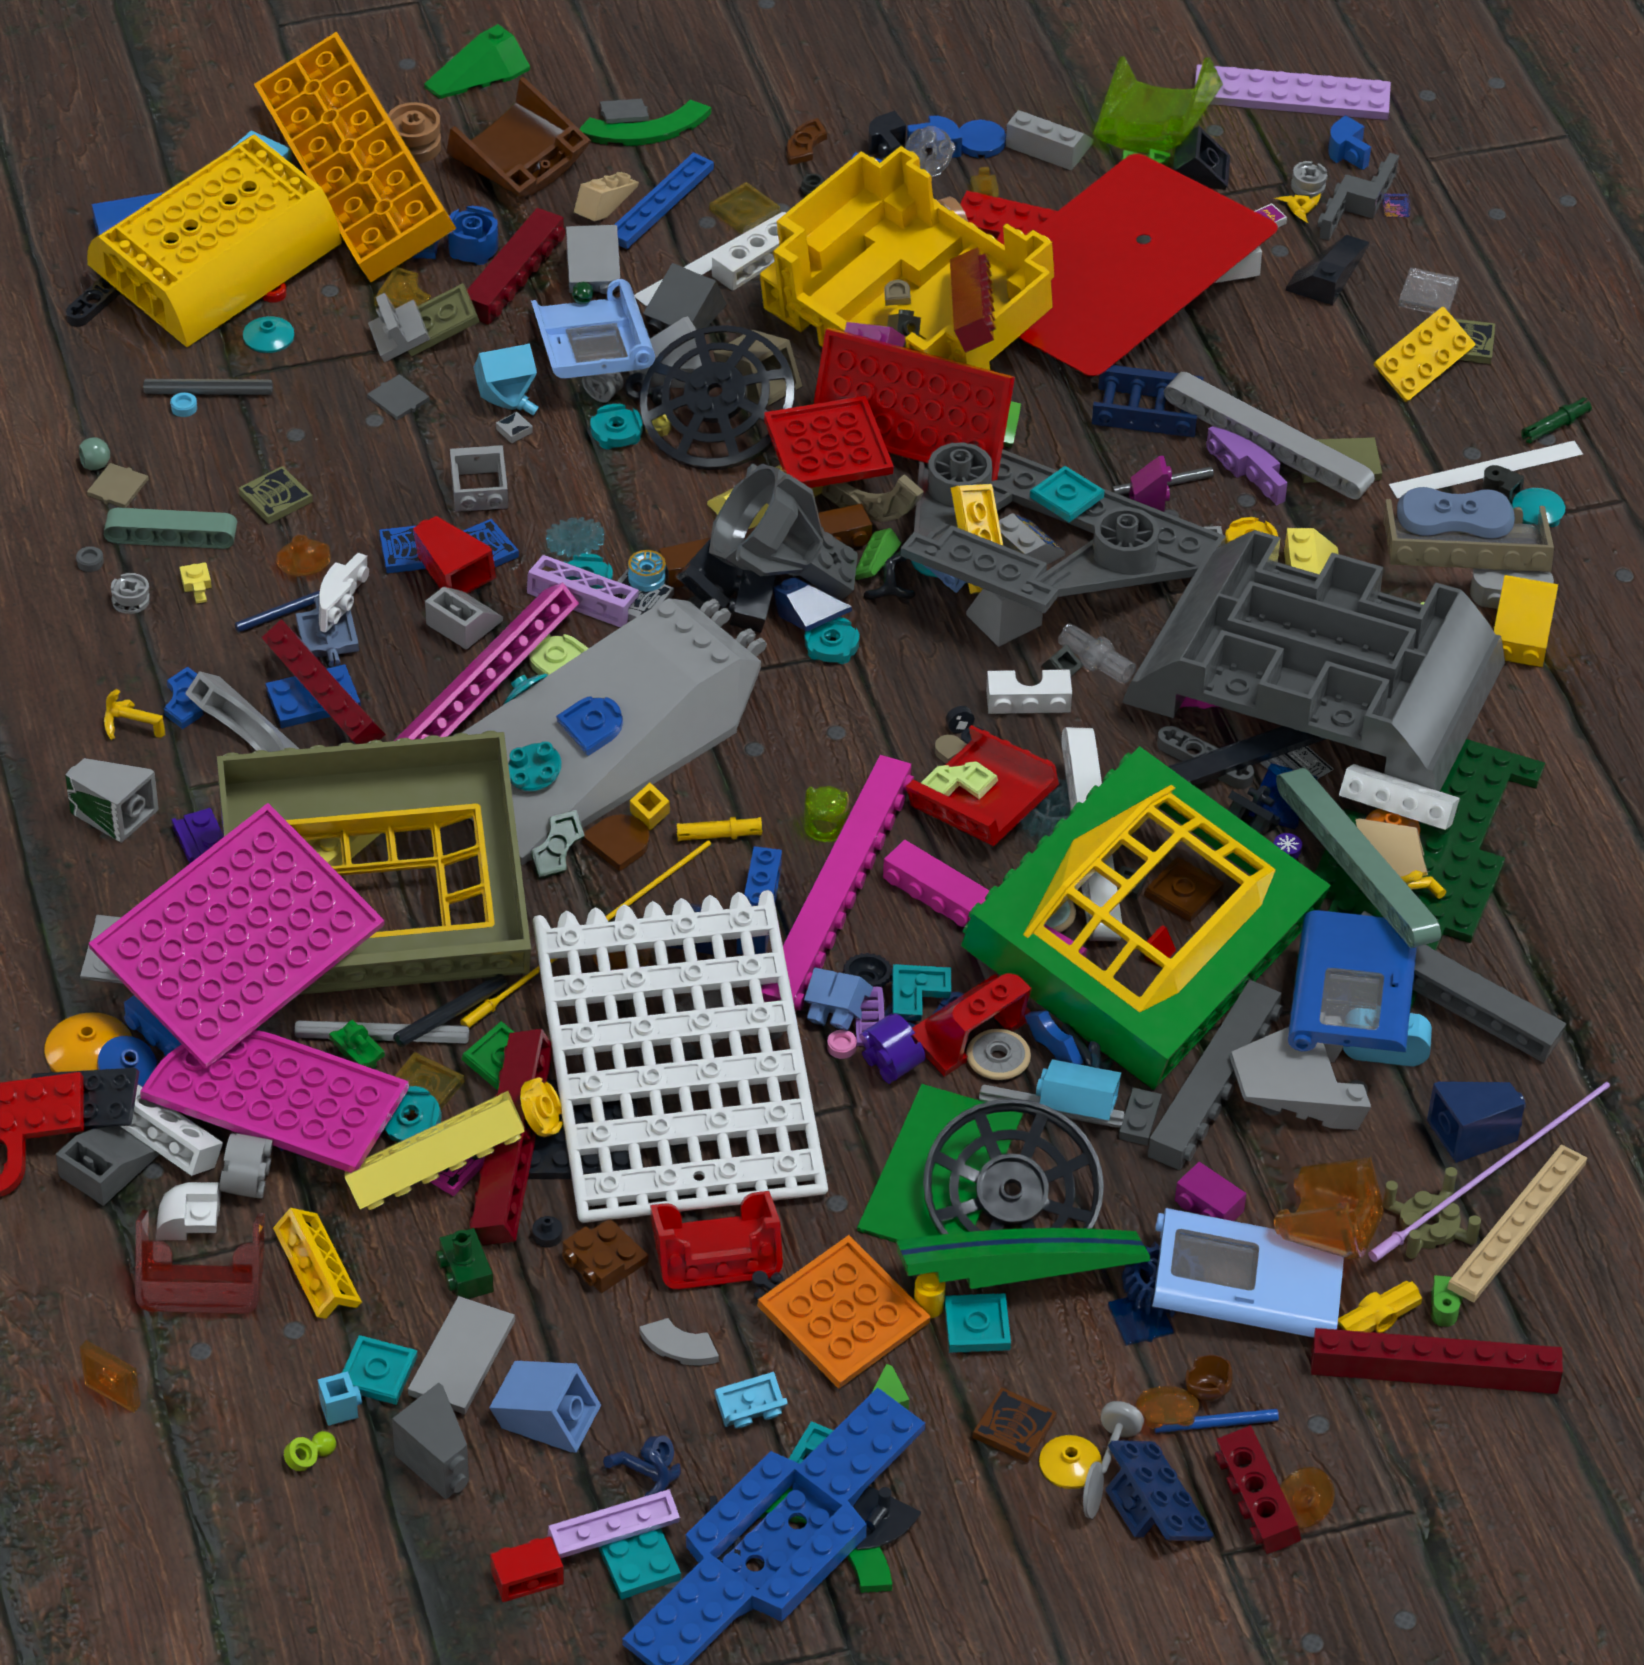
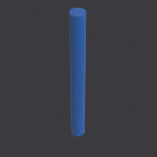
(1225, 1420)

